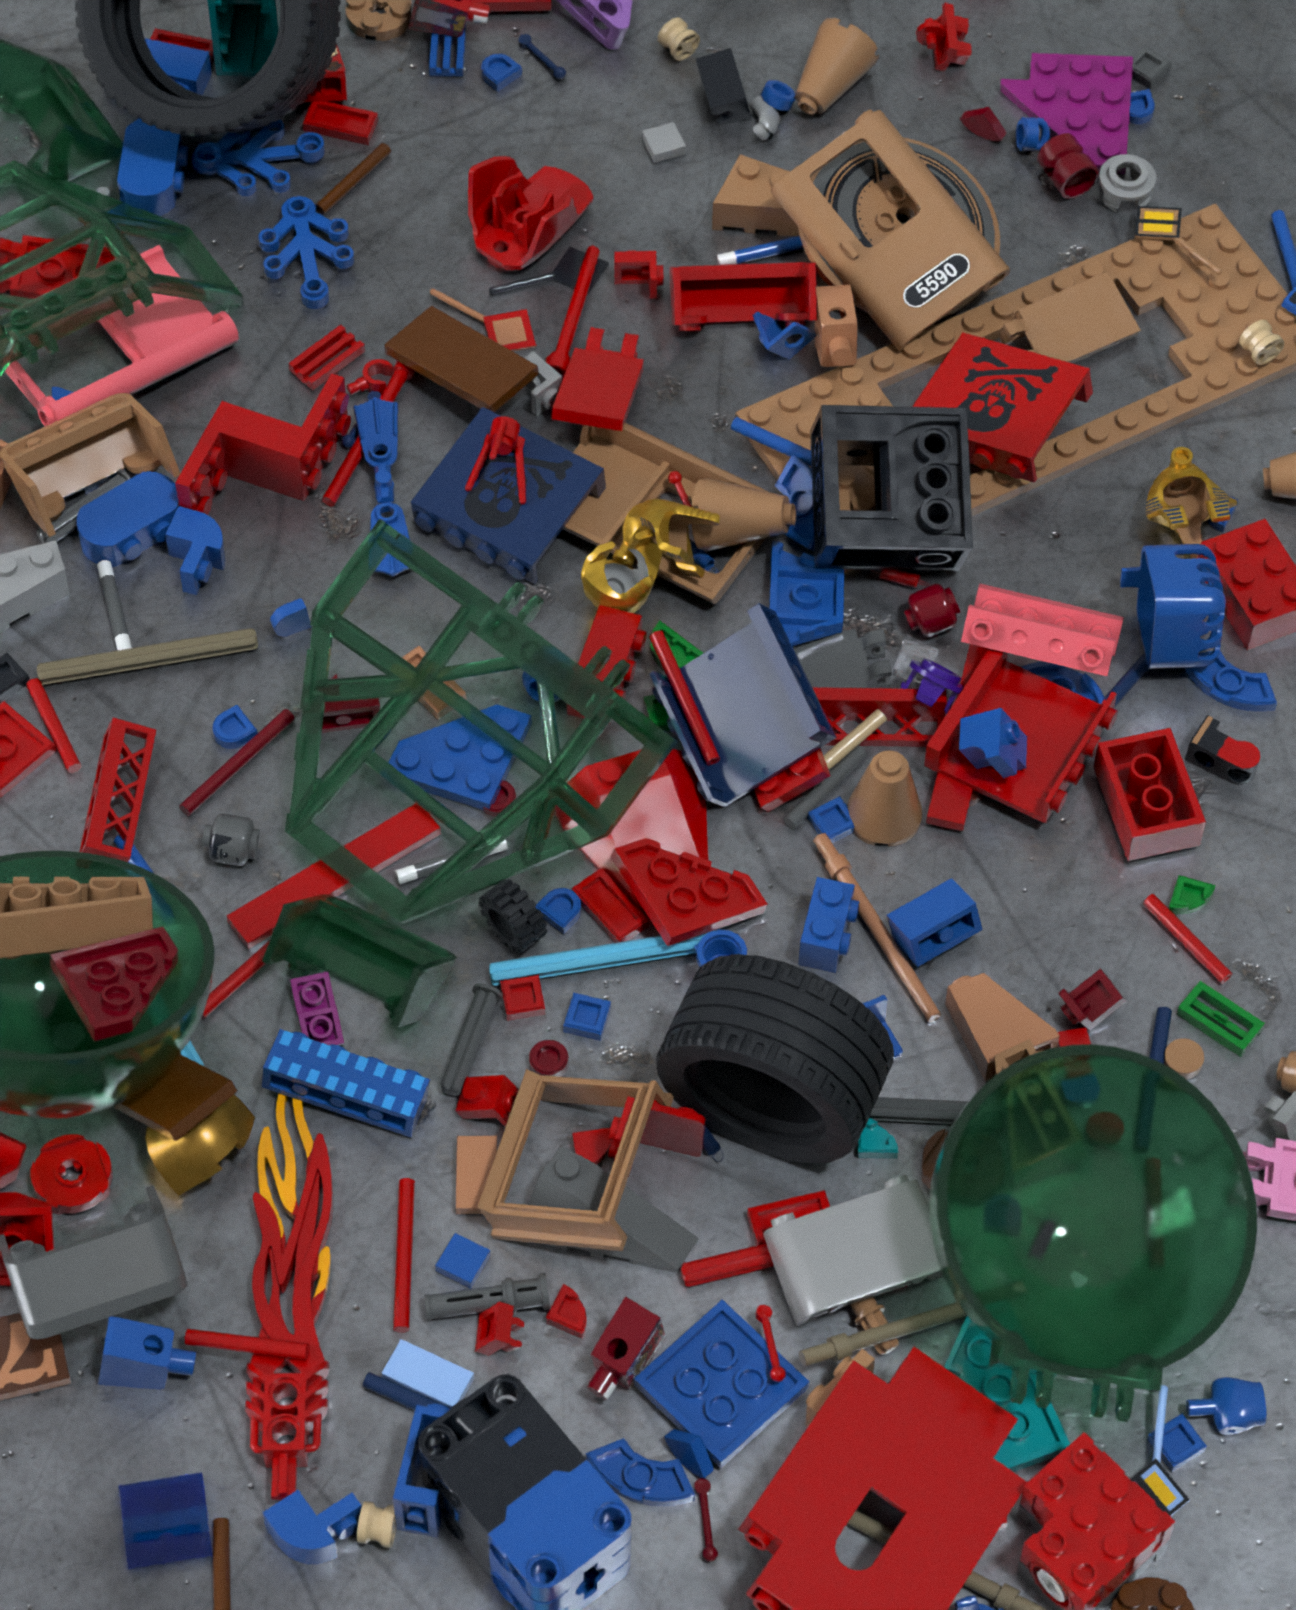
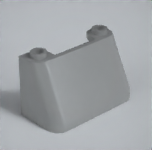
(853, 1250)

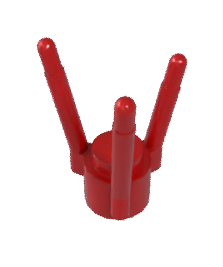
(502, 440)

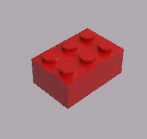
(1256, 583)
(1149, 794)

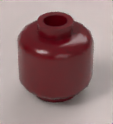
(932, 610)

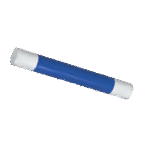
(760, 251)

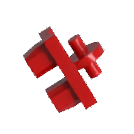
(942, 38)

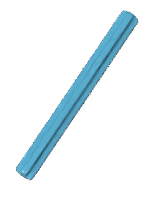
(590, 958)

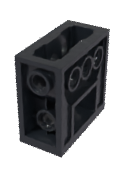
(918, 483)

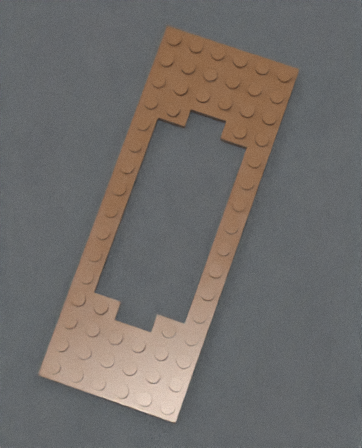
(1148, 274)

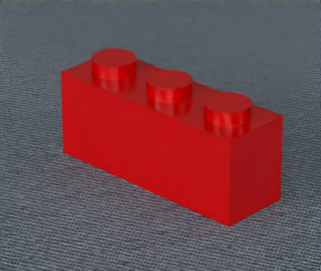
(623, 635)

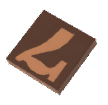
(29, 1363)

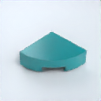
(876, 1142)

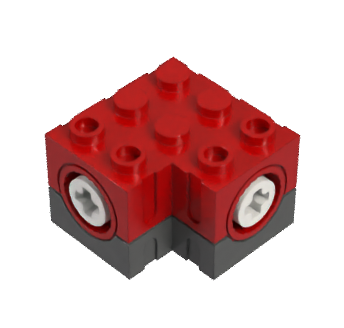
(1089, 1529)

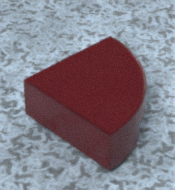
(983, 123)

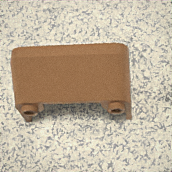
(83, 451)

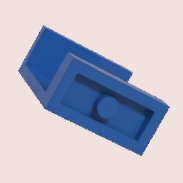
(417, 1507)

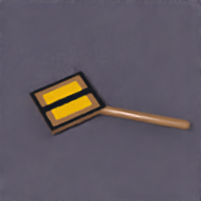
(1164, 224)

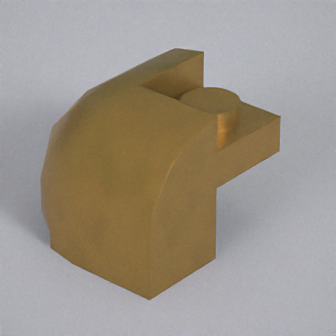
(197, 1153)

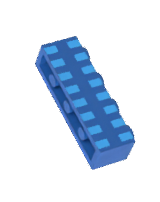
(345, 1082)

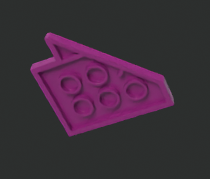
(1079, 97)

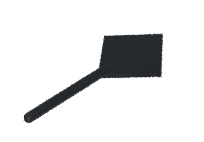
(564, 273)

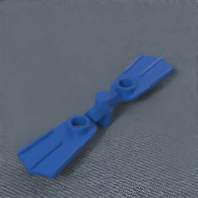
(379, 431)

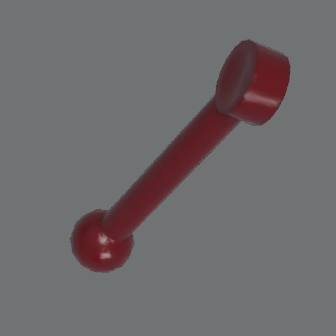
(702, 1489)

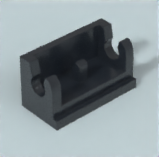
(723, 86)

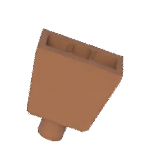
(836, 337)

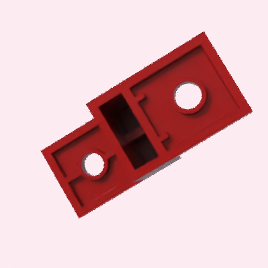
(265, 449)

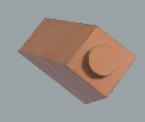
(994, 1021)

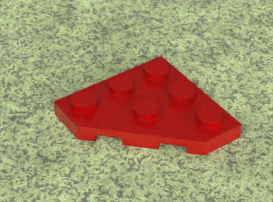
(684, 891)

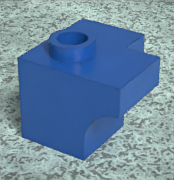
(993, 741)

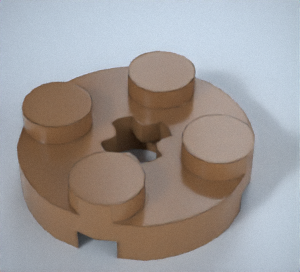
(383, 26)

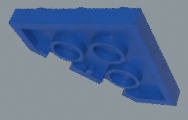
(461, 759)

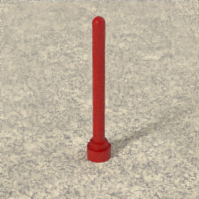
(559, 358)

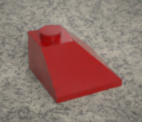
(23, 1220)

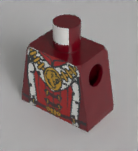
(631, 1334)

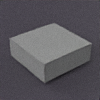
(663, 142)

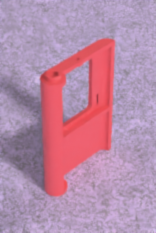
(155, 339)

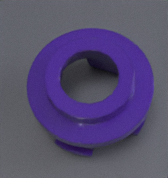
(934, 682)

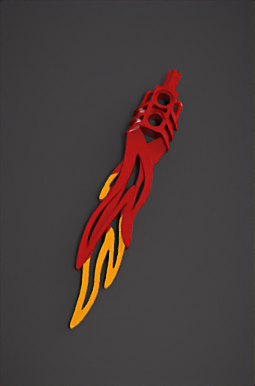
(313, 1260)

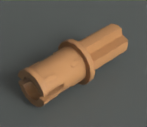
(871, 1315)

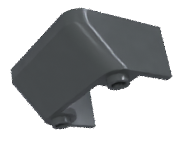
(97, 1274)

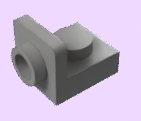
(544, 386)

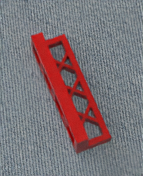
(894, 703)
(103, 794)

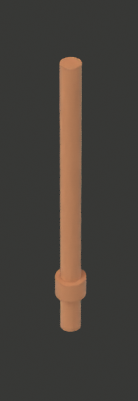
(840, 870)

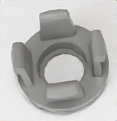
(1118, 190)

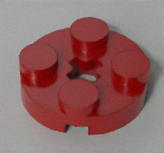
(74, 1195)

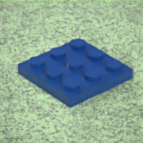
(720, 1383)

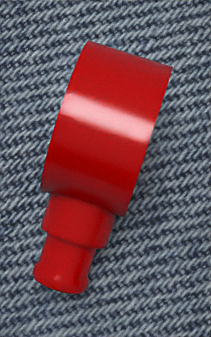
(364, 383)

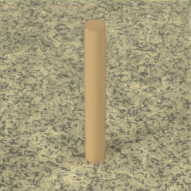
(854, 738)

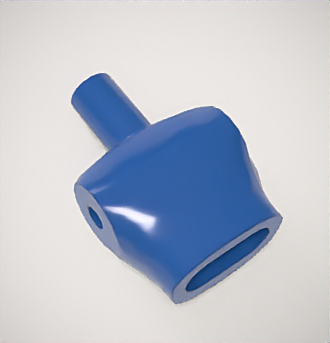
(1234, 1404)

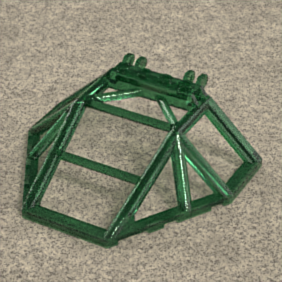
(101, 289)
(407, 684)

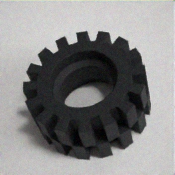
(512, 915)

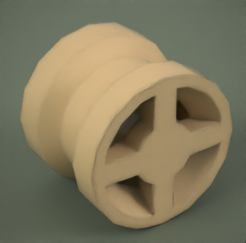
(678, 39)
(1261, 342)
(376, 1524)

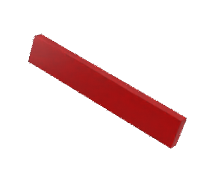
(950, 798)
(376, 848)

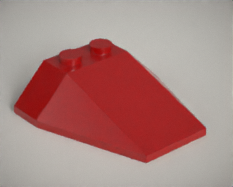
(664, 811)

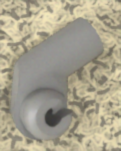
(768, 118)

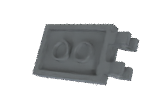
(843, 662)

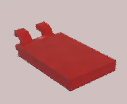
(47, 274)
(599, 383)

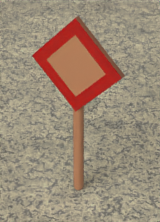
(507, 329)

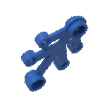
(253, 156)
(299, 214)

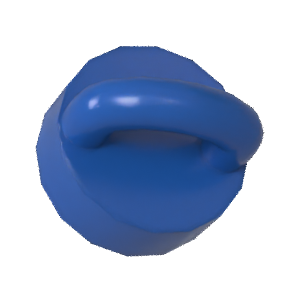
(1028, 133)

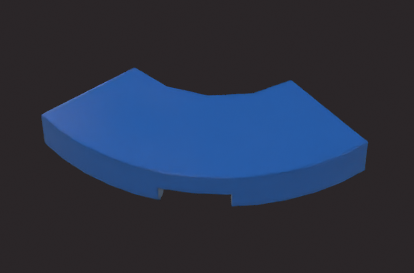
(797, 485)
(1234, 686)
(640, 1478)

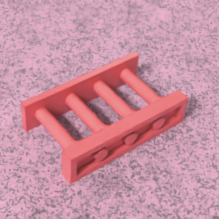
(1042, 629)

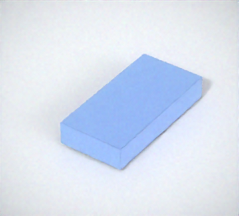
(427, 1374)

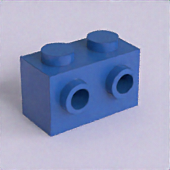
(936, 920)
(826, 925)

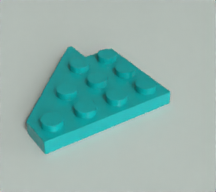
(1037, 1432)

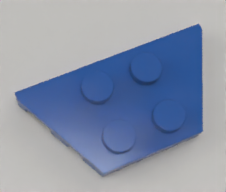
(805, 597)

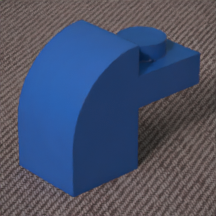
(199, 543)
(310, 1536)

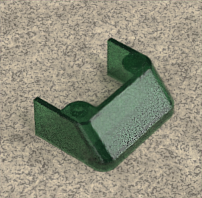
(58, 111)
(363, 951)

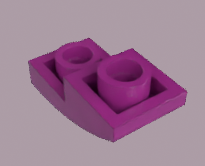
(317, 1008)

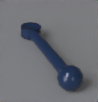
(525, 42)
(349, 439)

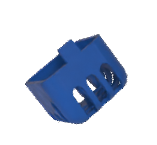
(1175, 603)

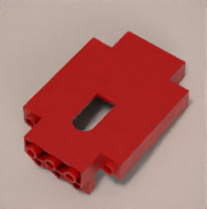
(917, 1445)

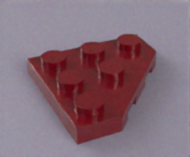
(115, 979)

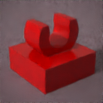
(495, 1329)

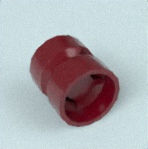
(1068, 166)

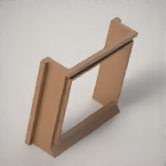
(565, 1225)

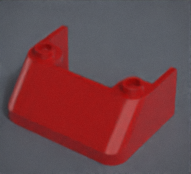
(740, 291)

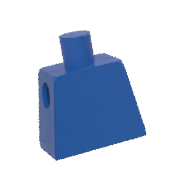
(141, 1355)

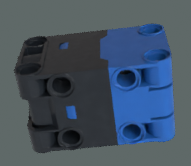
(526, 1500)

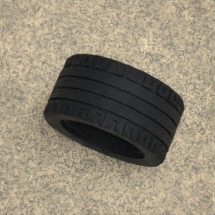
(775, 1058)

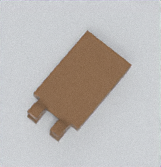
(1074, 321)

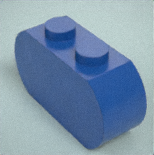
(151, 168)
(127, 518)

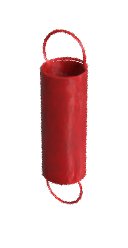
(901, 577)

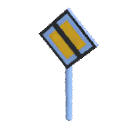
(1154, 1477)

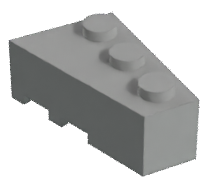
(30, 581)

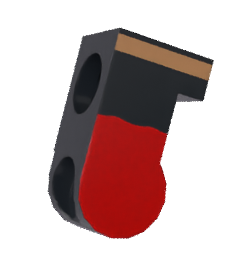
(1222, 754)

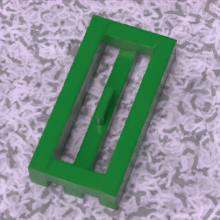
(1217, 1024)

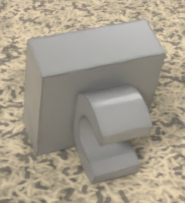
(1283, 1116)

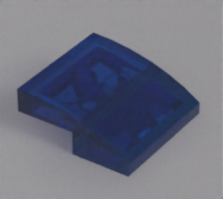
(165, 1520)

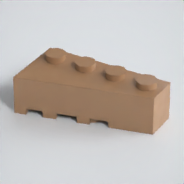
(70, 913)

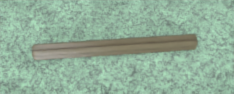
(147, 656)

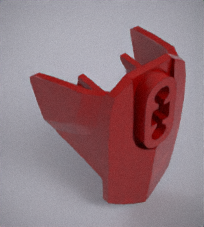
(521, 211)

